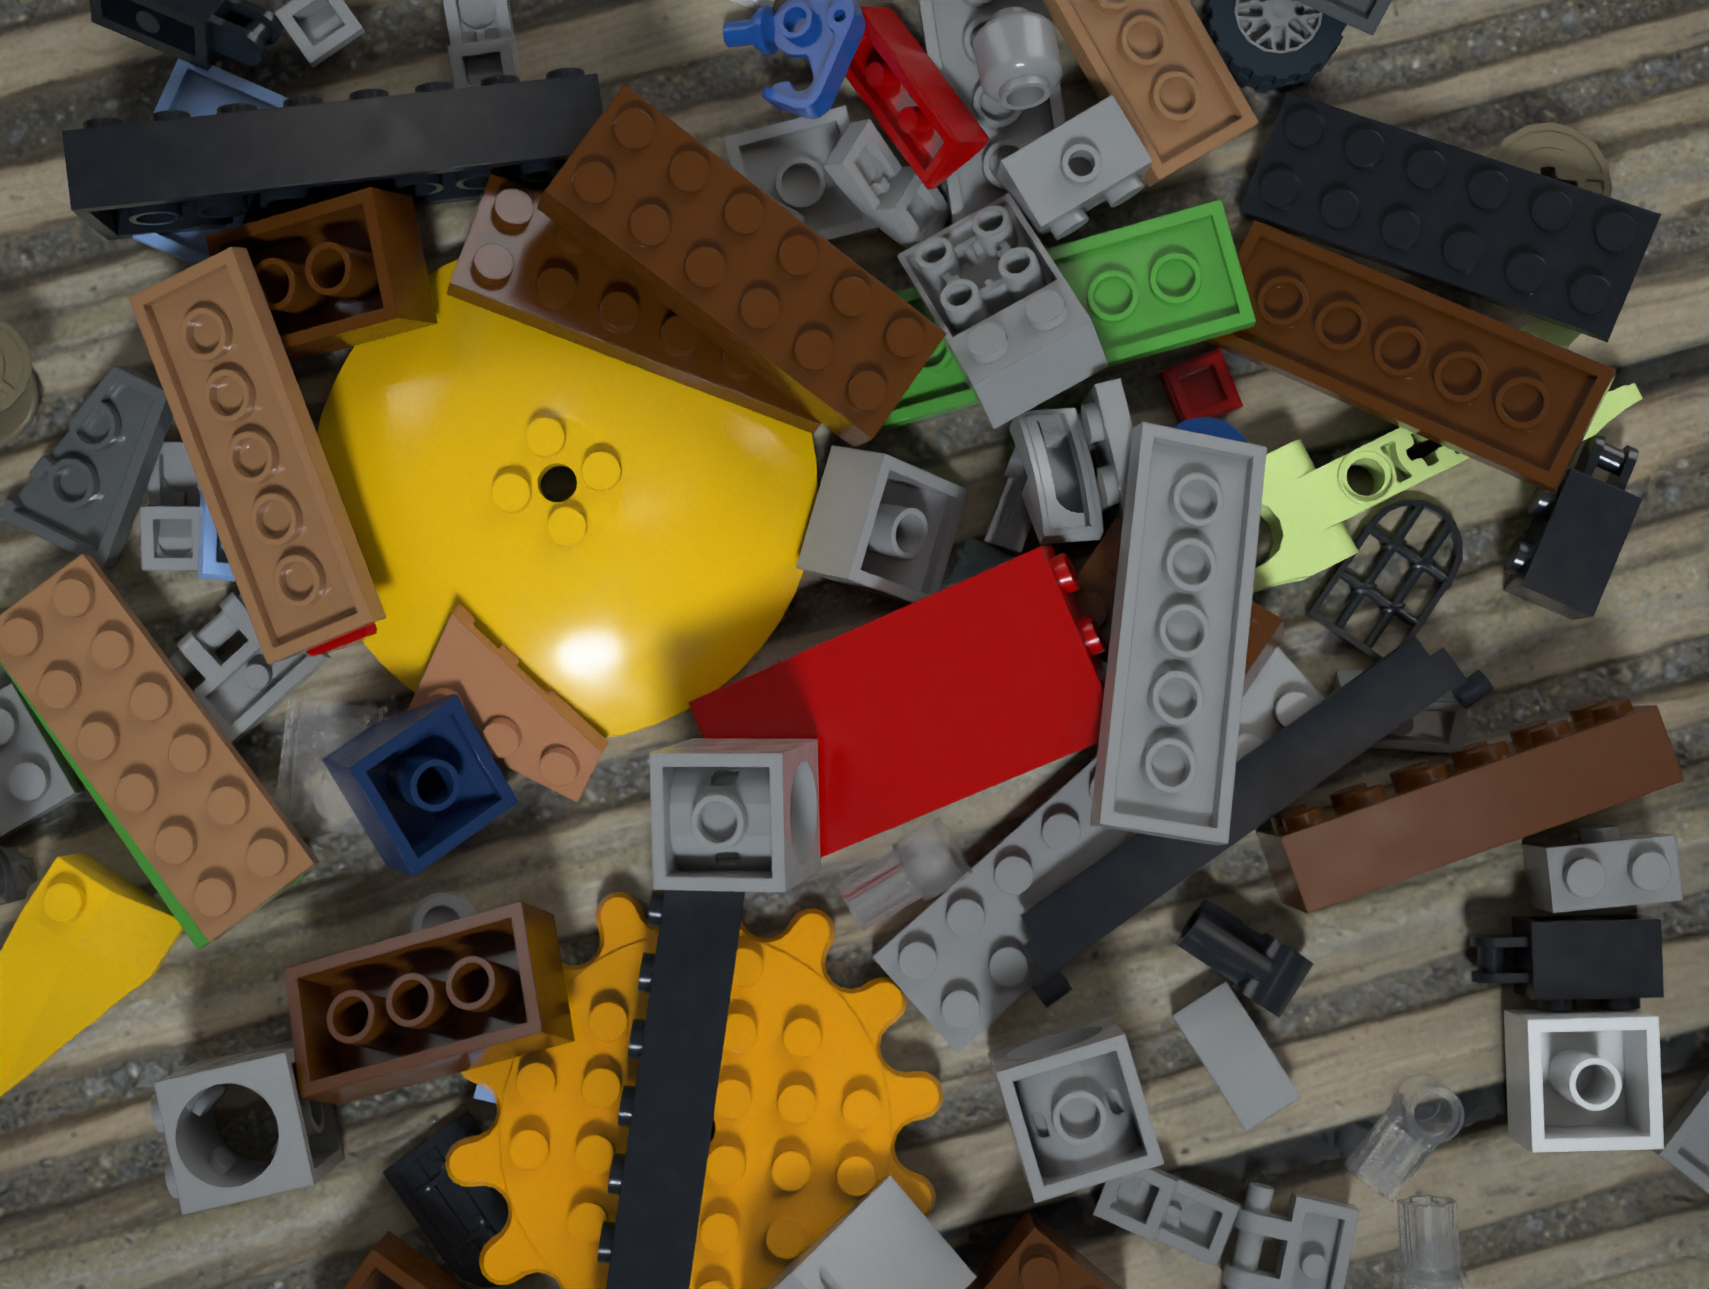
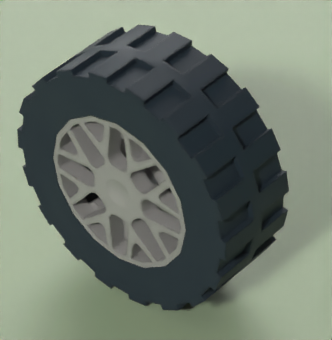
(1271, 41)

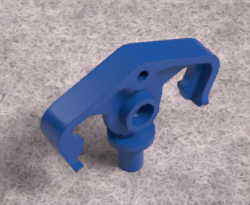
(806, 29)

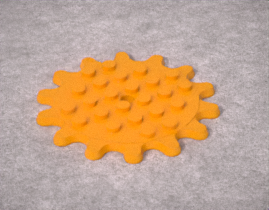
(798, 1111)

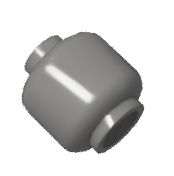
(1018, 58)

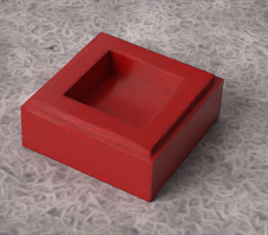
(1201, 388)

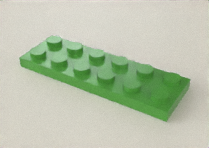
(1140, 285)

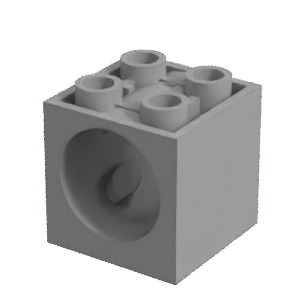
(735, 814)
(1075, 1108)
(202, 1166)

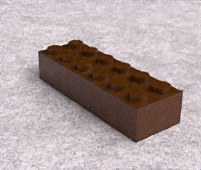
(740, 268)
(1468, 805)

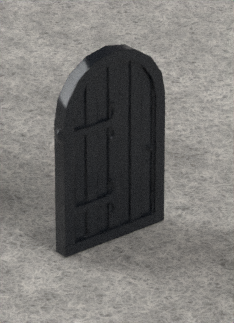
(451, 1215)

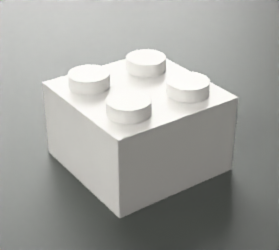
(1583, 1079)

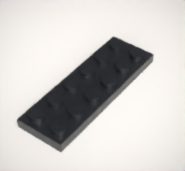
(1449, 215)

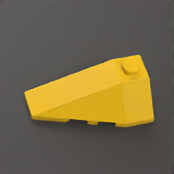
(73, 957)

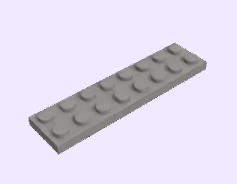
(965, 949)

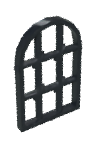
(1367, 587)

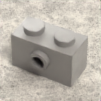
(1076, 169)
(1602, 870)

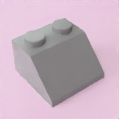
(882, 525)

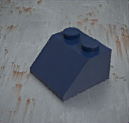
(421, 783)

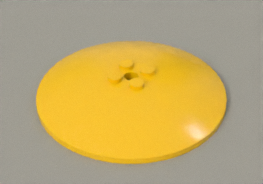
(626, 591)

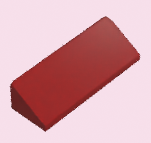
(912, 99)

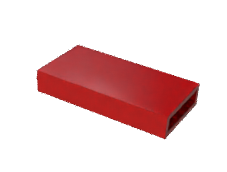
(931, 697)

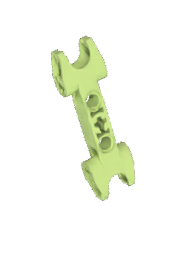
(1310, 503)

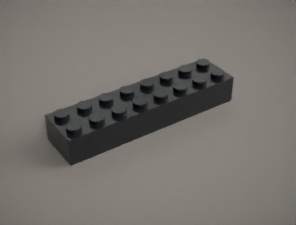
(423, 144)

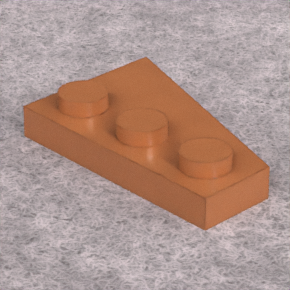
(515, 717)

